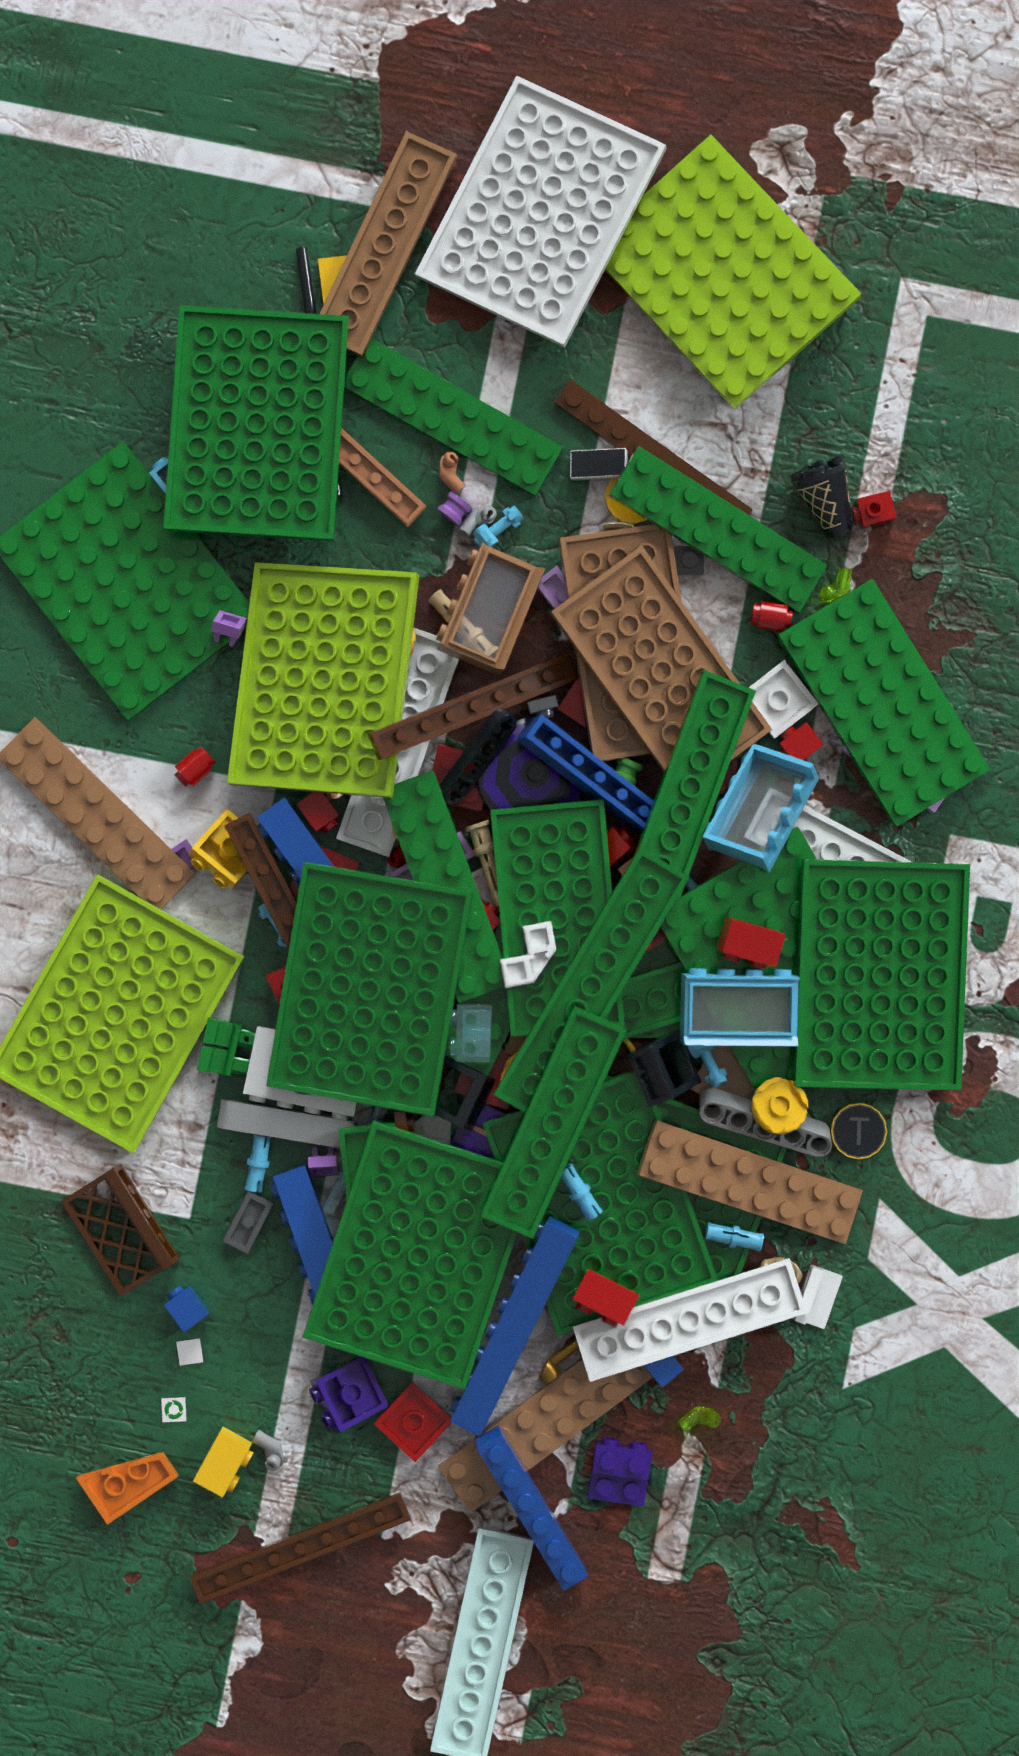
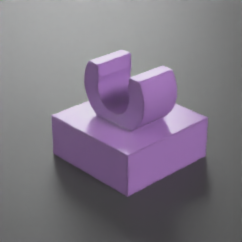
(228, 625)
(323, 1165)

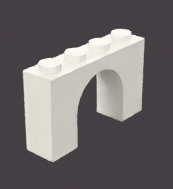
(257, 1077)

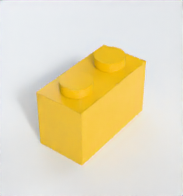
(223, 1461)

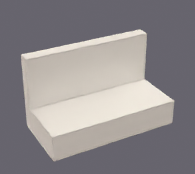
(818, 1295)

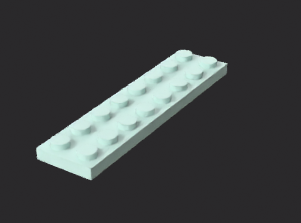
(482, 1643)

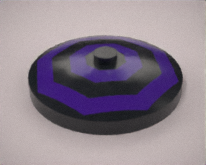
(522, 778)

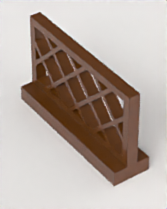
(140, 1217)

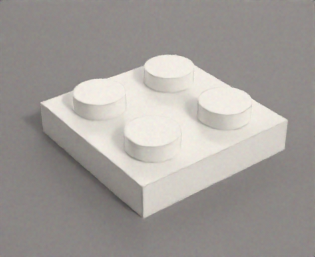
(782, 698)

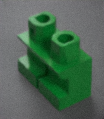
(224, 1060)

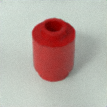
(771, 616)
(194, 767)

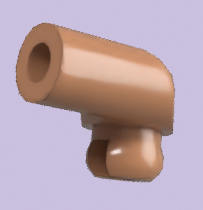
(447, 472)

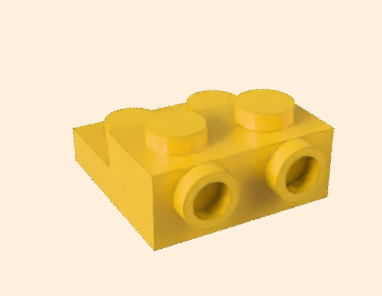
(218, 854)

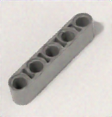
(729, 1104)
(281, 1123)

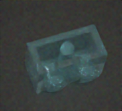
(472, 1033)

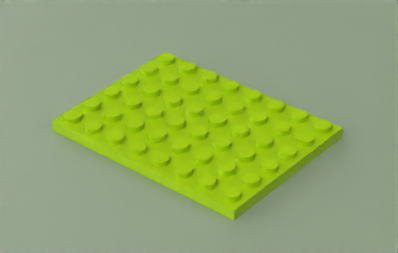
(727, 273)
(319, 675)
(116, 1013)

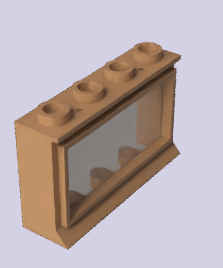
(489, 609)

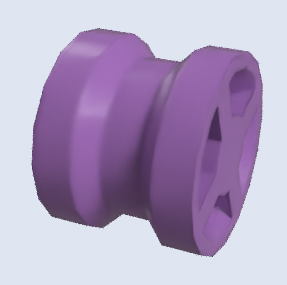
(454, 508)

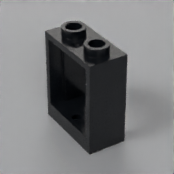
(648, 1061)
(474, 1099)

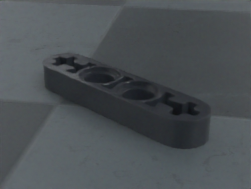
(474, 755)

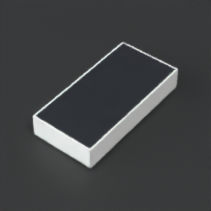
(598, 463)

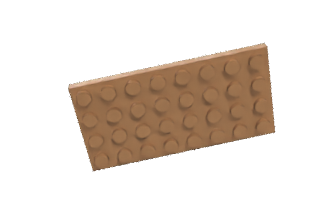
(582, 561)
(646, 651)

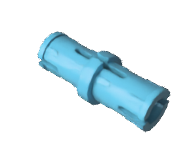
(257, 1163)
(580, 1192)
(734, 1236)

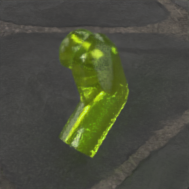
(839, 588)
(700, 1415)

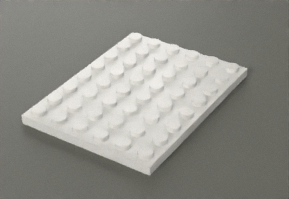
(540, 211)

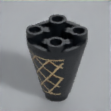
(826, 494)

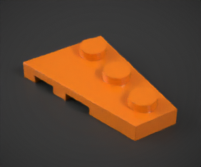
(126, 1484)

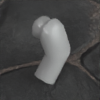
(476, 518)
(272, 1448)

